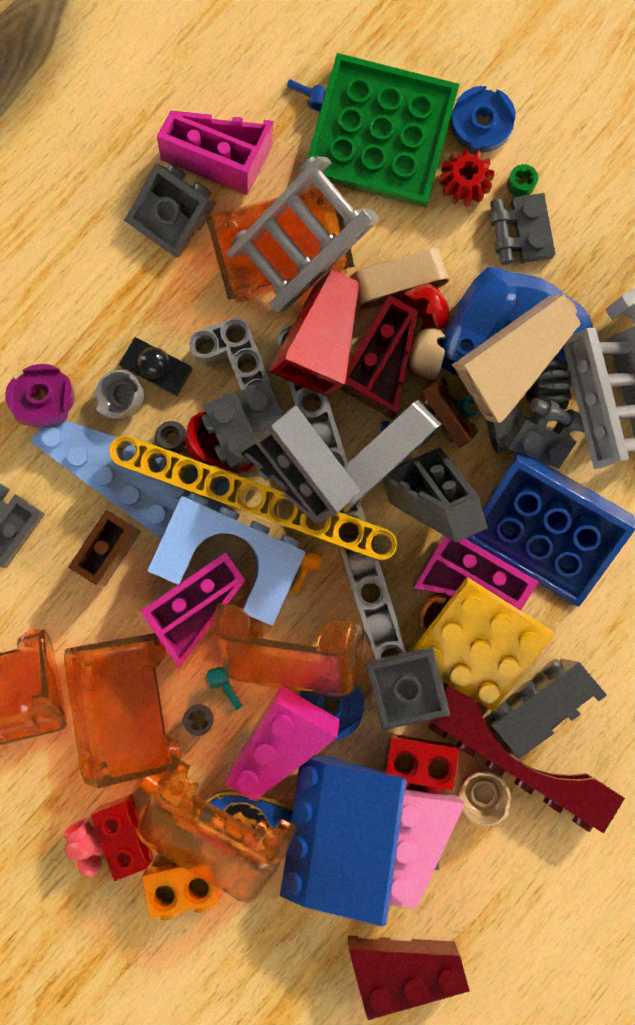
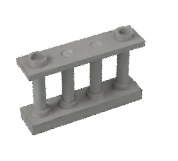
(332, 246)
(594, 392)

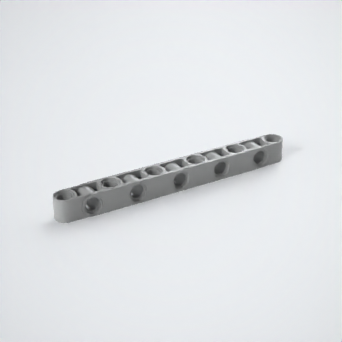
(377, 617)

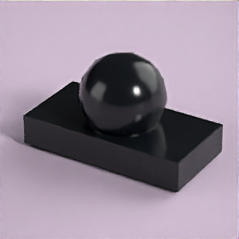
(156, 366)

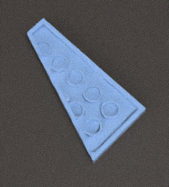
(140, 496)

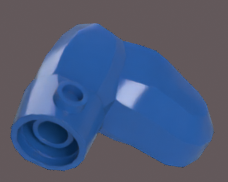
(493, 303)

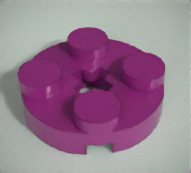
(44, 412)

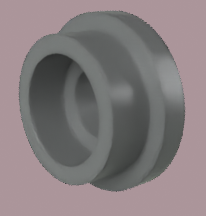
(167, 428)

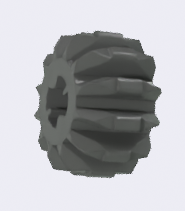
(552, 385)

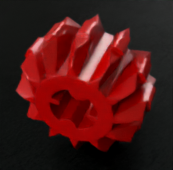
(466, 165)

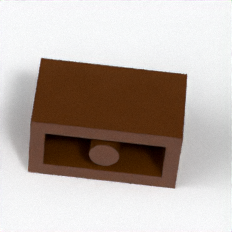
(104, 549)

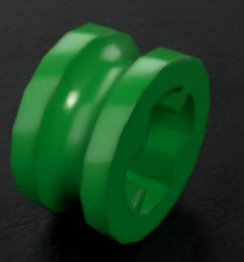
(519, 172)

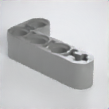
(226, 350)
(390, 449)

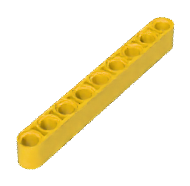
(236, 496)

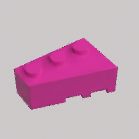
(216, 148)
(455, 561)
(189, 609)
(280, 743)

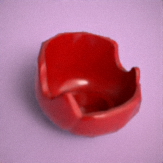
(430, 305)

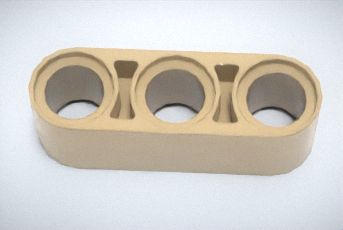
(399, 276)

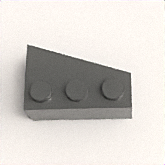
(301, 465)
(436, 495)
(543, 705)

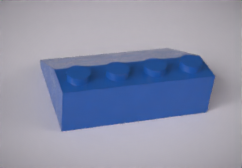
(552, 528)
(343, 839)

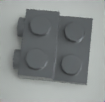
(170, 209)
(238, 418)

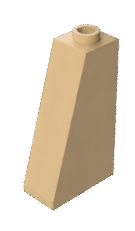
(514, 357)

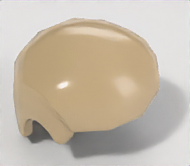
(425, 353)
(485, 798)

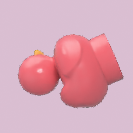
(84, 847)

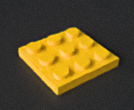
(483, 643)

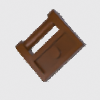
(455, 424)

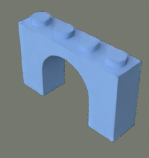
(275, 558)

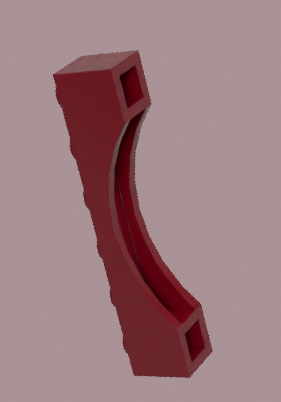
(578, 793)

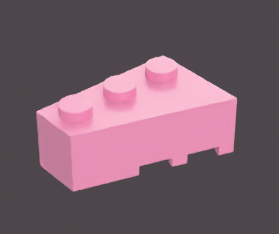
(423, 834)

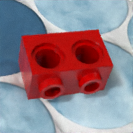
(422, 754)
(117, 831)

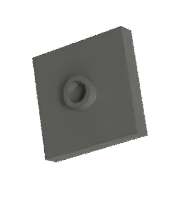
(407, 688)

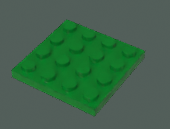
(383, 128)

